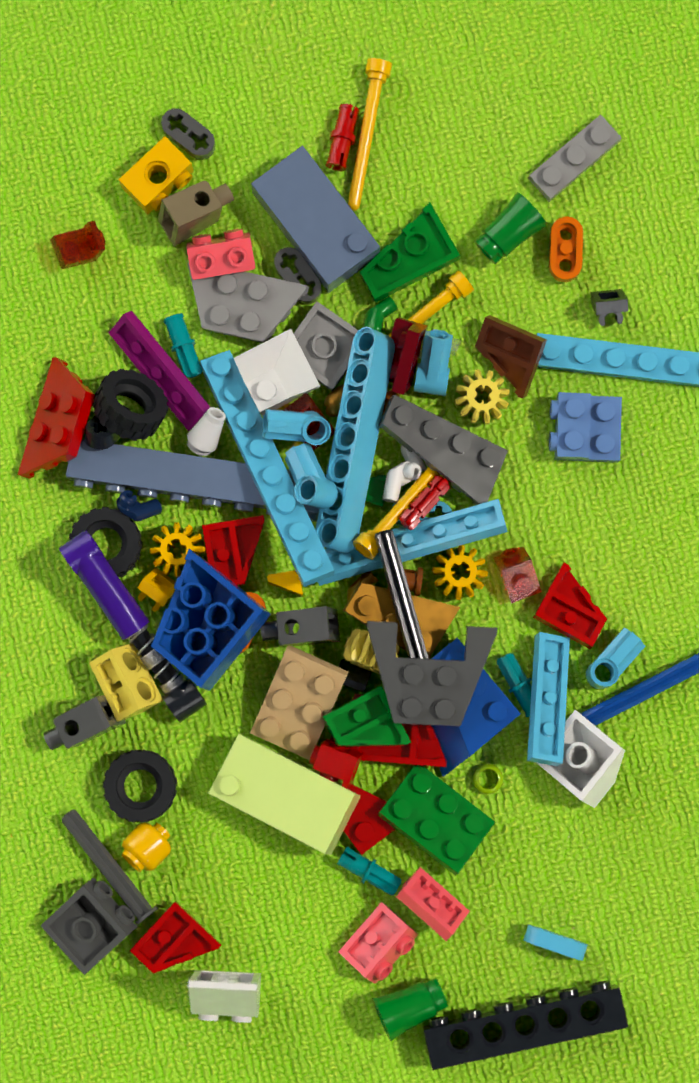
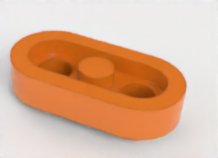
(566, 250)

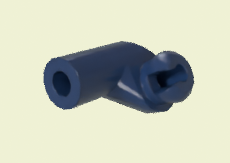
(137, 511)

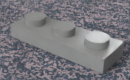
(574, 158)

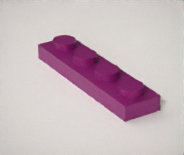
(157, 365)

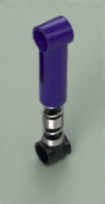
(129, 622)

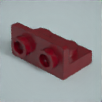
(408, 343)

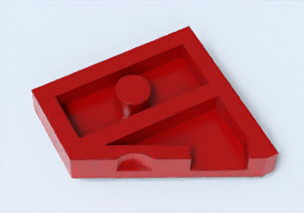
(233, 545)
(570, 609)
(365, 826)
(173, 940)

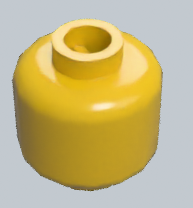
(146, 846)

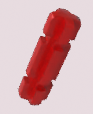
(424, 502)

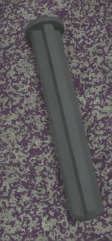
(108, 866)

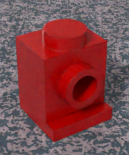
(336, 762)

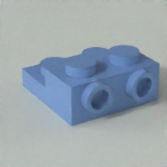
(586, 427)

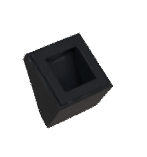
(357, 677)

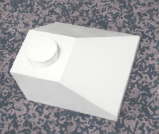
(276, 372)
(589, 760)

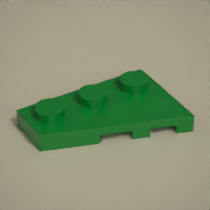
(413, 255)

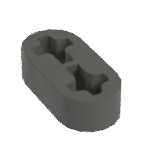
(183, 139)
(304, 271)

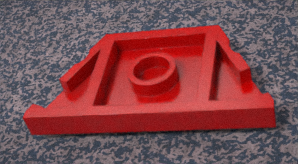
(58, 420)
(421, 751)

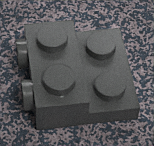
(89, 925)

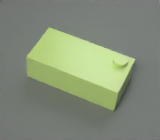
(284, 794)

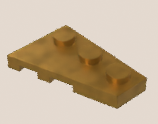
(376, 604)

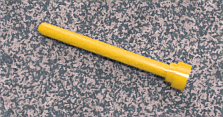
(377, 71)
(456, 287)
(365, 542)

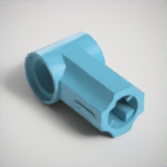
(433, 370)
(293, 426)
(311, 484)
(616, 658)

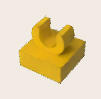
(157, 587)

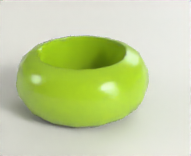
(499, 779)

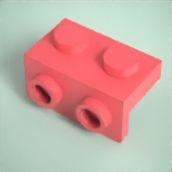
(220, 255)

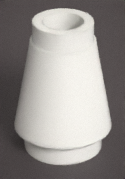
(206, 433)

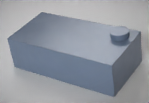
(315, 218)

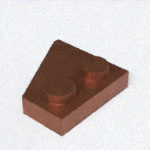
(512, 352)

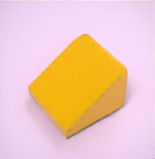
(287, 581)

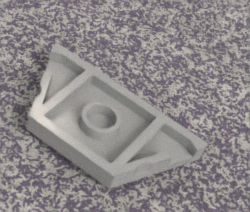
(245, 303)

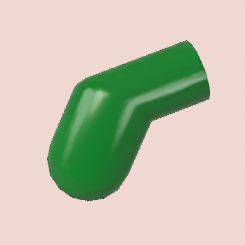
(375, 316)

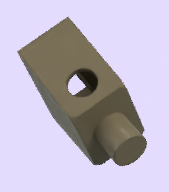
(192, 210)

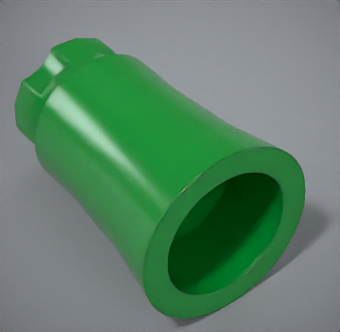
(510, 229)
(409, 1007)

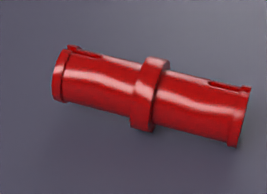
(342, 137)

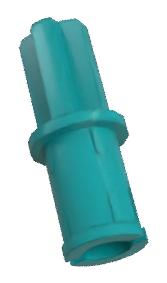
(183, 345)
(517, 680)
(369, 871)

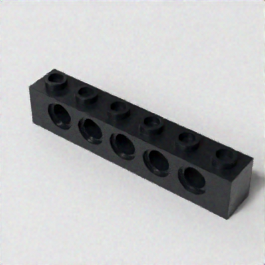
(608, 1018)

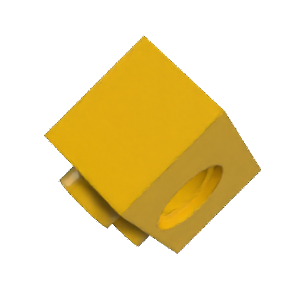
(161, 158)

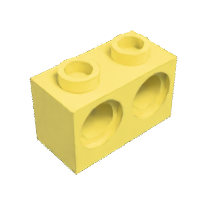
(125, 682)

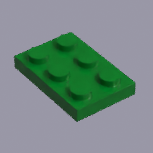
(436, 818)

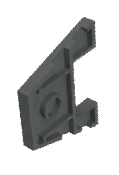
(429, 688)

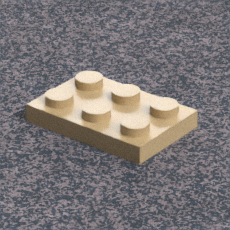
(297, 701)

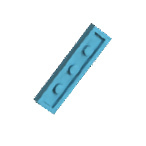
(548, 699)

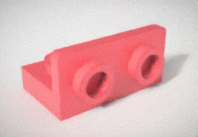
(432, 903)
(378, 944)

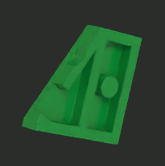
(366, 722)

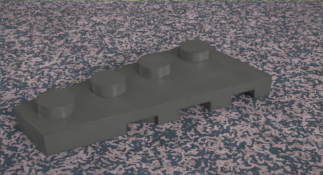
(455, 453)

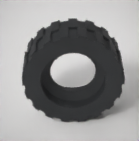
(121, 420)
(123, 525)
(140, 811)

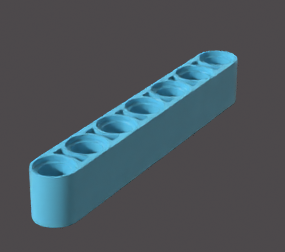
(356, 437)

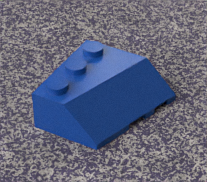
(206, 622)
(485, 716)

